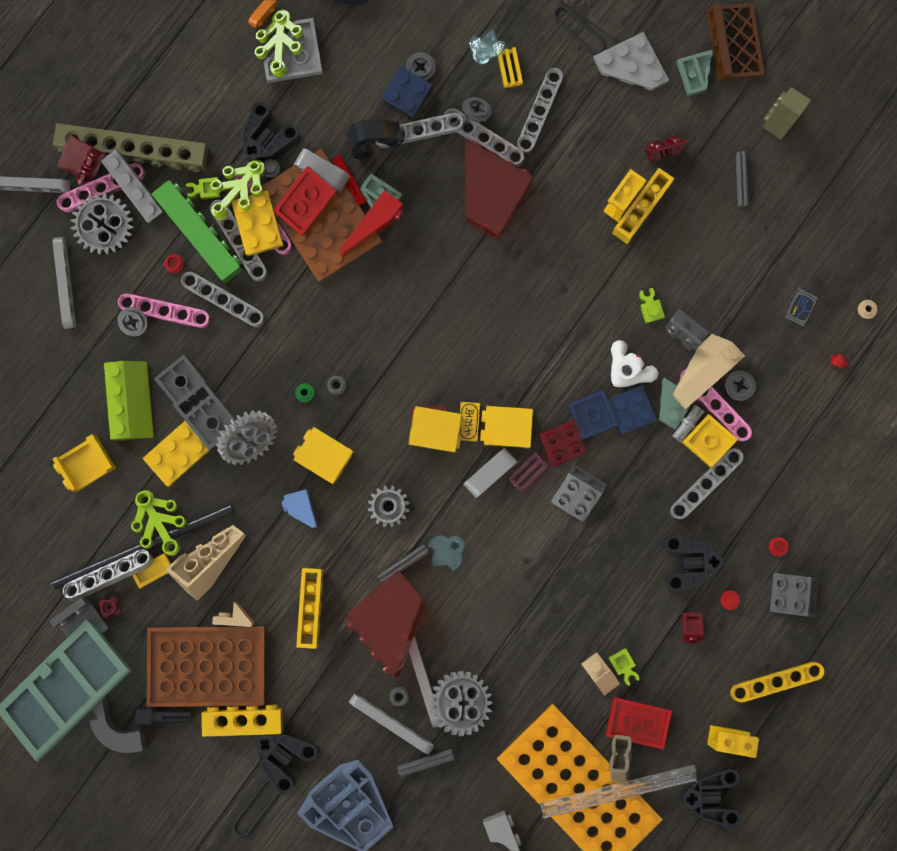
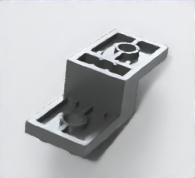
(194, 400)

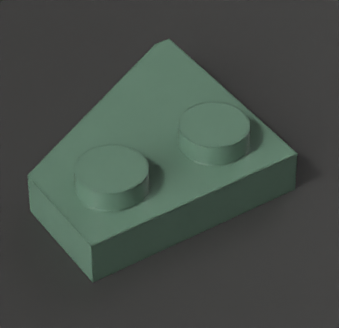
(695, 72)
(374, 187)
(671, 410)

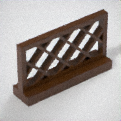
(720, 41)

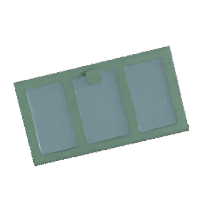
(63, 689)

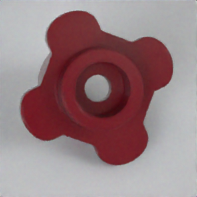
(104, 607)

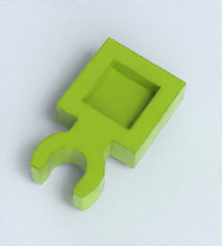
(203, 189)
(651, 309)
(623, 663)

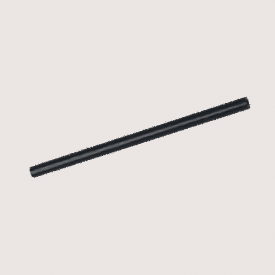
(157, 540)

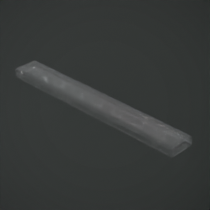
(618, 791)

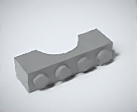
(499, 830)

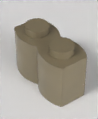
(620, 758)

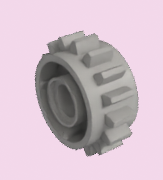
(378, 503)

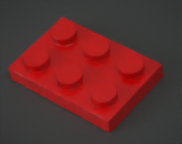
(305, 200)
(640, 721)

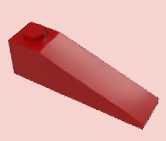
(378, 218)

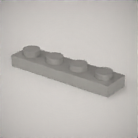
(132, 186)

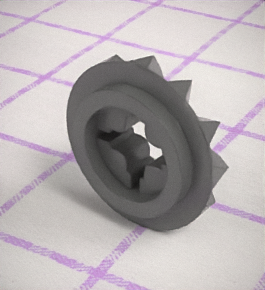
(421, 58)
(471, 104)
(130, 328)
(748, 383)

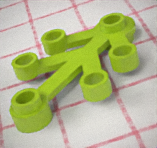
(280, 20)
(238, 186)
(155, 520)

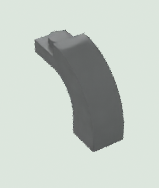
(112, 736)

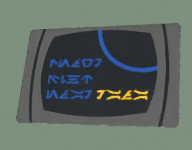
(801, 307)

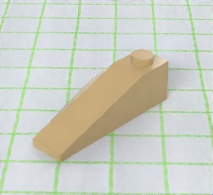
(707, 366)
(204, 565)

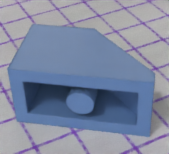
(300, 507)

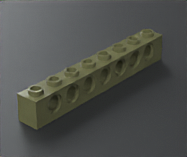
(142, 143)

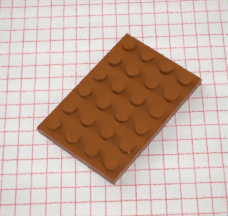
(329, 231)
(205, 666)

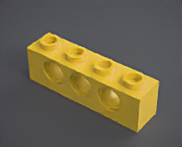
(643, 205)
(310, 608)
(212, 727)

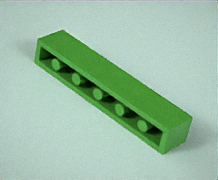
(197, 232)

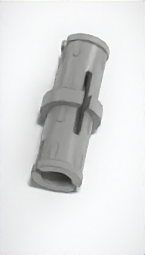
(688, 423)

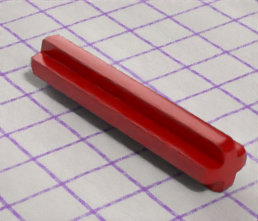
(351, 183)

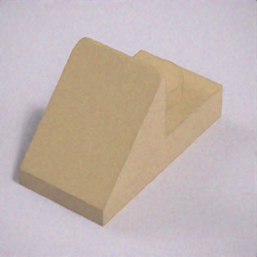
(239, 618)
(600, 673)

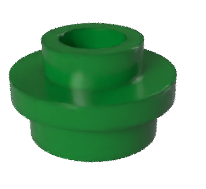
(308, 397)

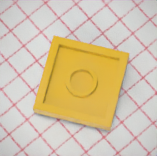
(710, 441)

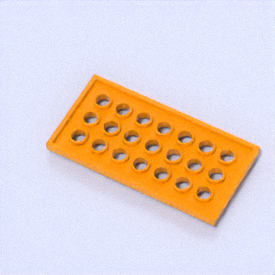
(579, 774)

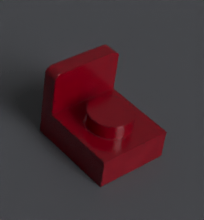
(692, 627)

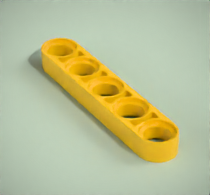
(787, 682)

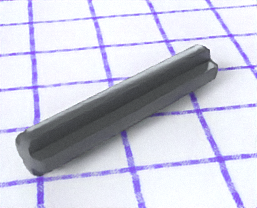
(742, 179)
(404, 563)
(425, 762)

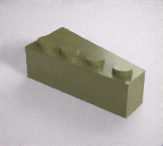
(785, 112)

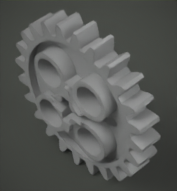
(93, 237)
(237, 447)
(444, 703)

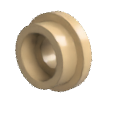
(863, 313)

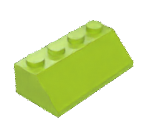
(128, 400)

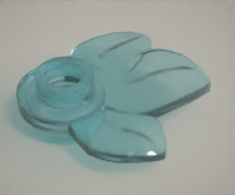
(486, 45)
(444, 553)

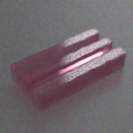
(539, 461)

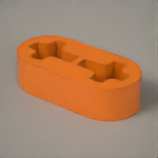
(262, 13)

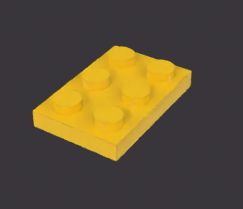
(258, 225)
(176, 454)

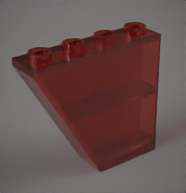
(491, 189)
(388, 621)

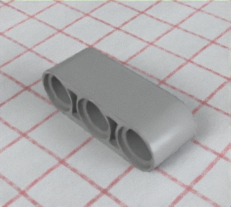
(330, 172)
(490, 473)

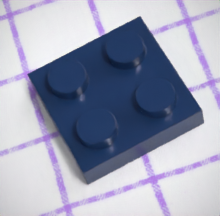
(407, 92)
(632, 410)
(592, 414)

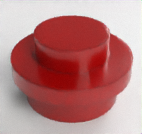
(174, 263)
(839, 361)
(778, 546)
(730, 600)

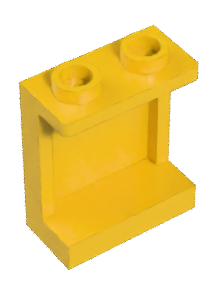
(624, 195)
(507, 427)
(436, 429)
(323, 455)
(84, 464)
(732, 741)

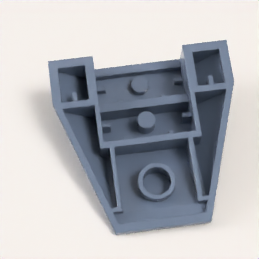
(347, 807)

